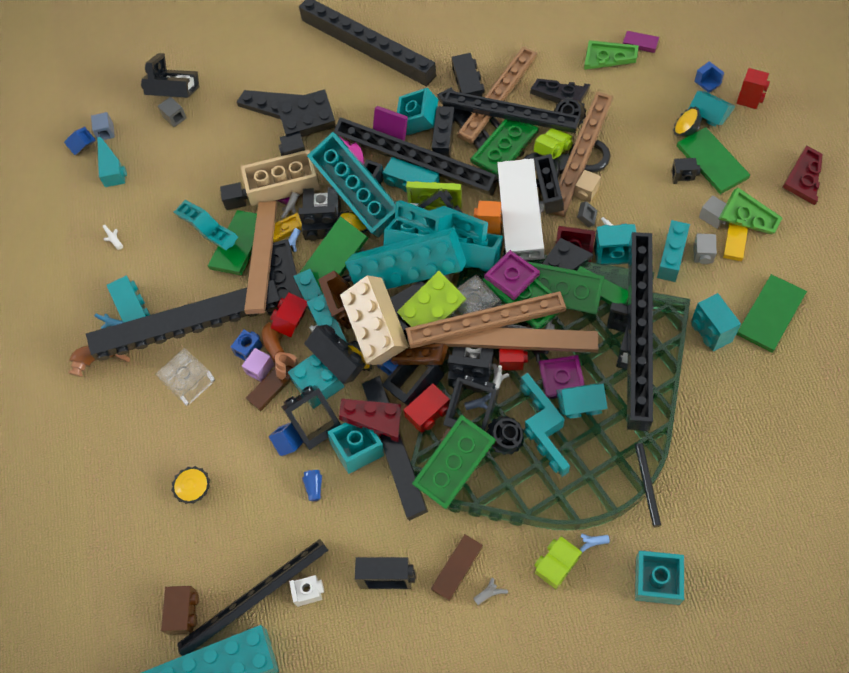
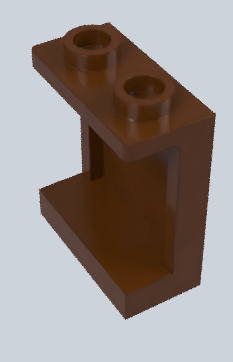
(332, 287)

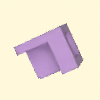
(258, 365)

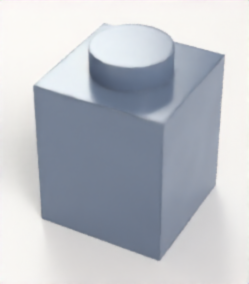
(102, 126)

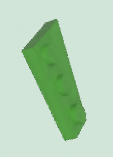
(609, 54)
(749, 213)

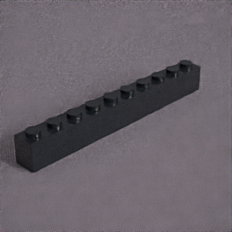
(368, 42)
(408, 152)
(174, 323)
(640, 333)

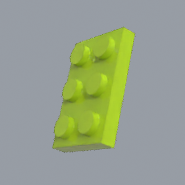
(420, 191)
(432, 302)

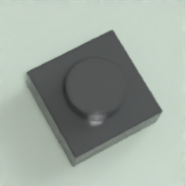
(587, 214)

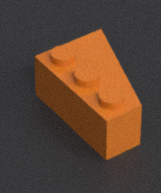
(490, 212)

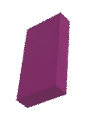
(646, 42)

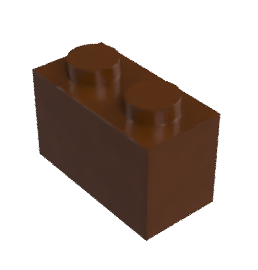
(179, 610)

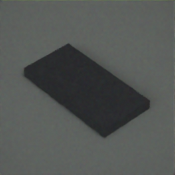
(282, 270)

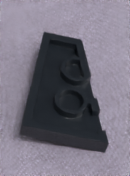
(555, 92)
(567, 256)

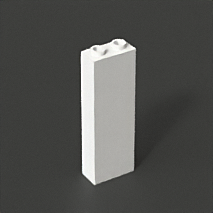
(521, 209)

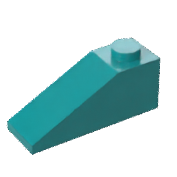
(110, 168)

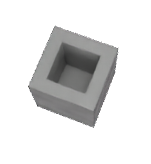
(711, 211)
(705, 248)

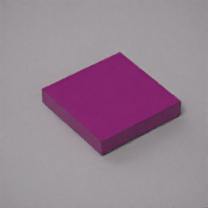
(390, 122)
(512, 274)
(560, 374)

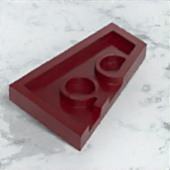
(805, 175)
(376, 416)

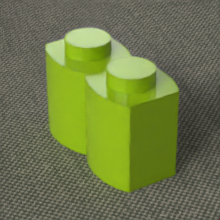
(553, 143)
(558, 562)

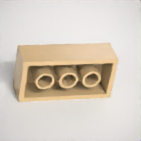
(279, 177)
(374, 320)

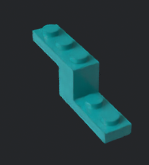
(441, 219)
(206, 225)
(316, 301)
(544, 425)

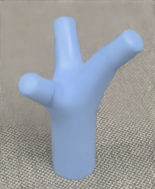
(292, 239)
(593, 540)

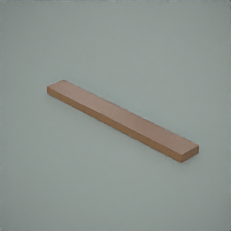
(499, 91)
(583, 148)
(261, 258)
(485, 319)
(529, 340)

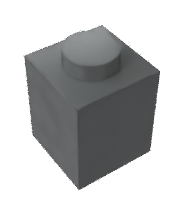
(172, 111)

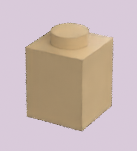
(587, 186)

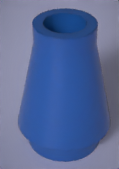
(312, 482)

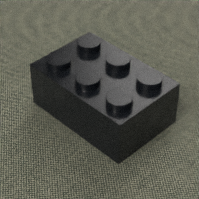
(306, 114)

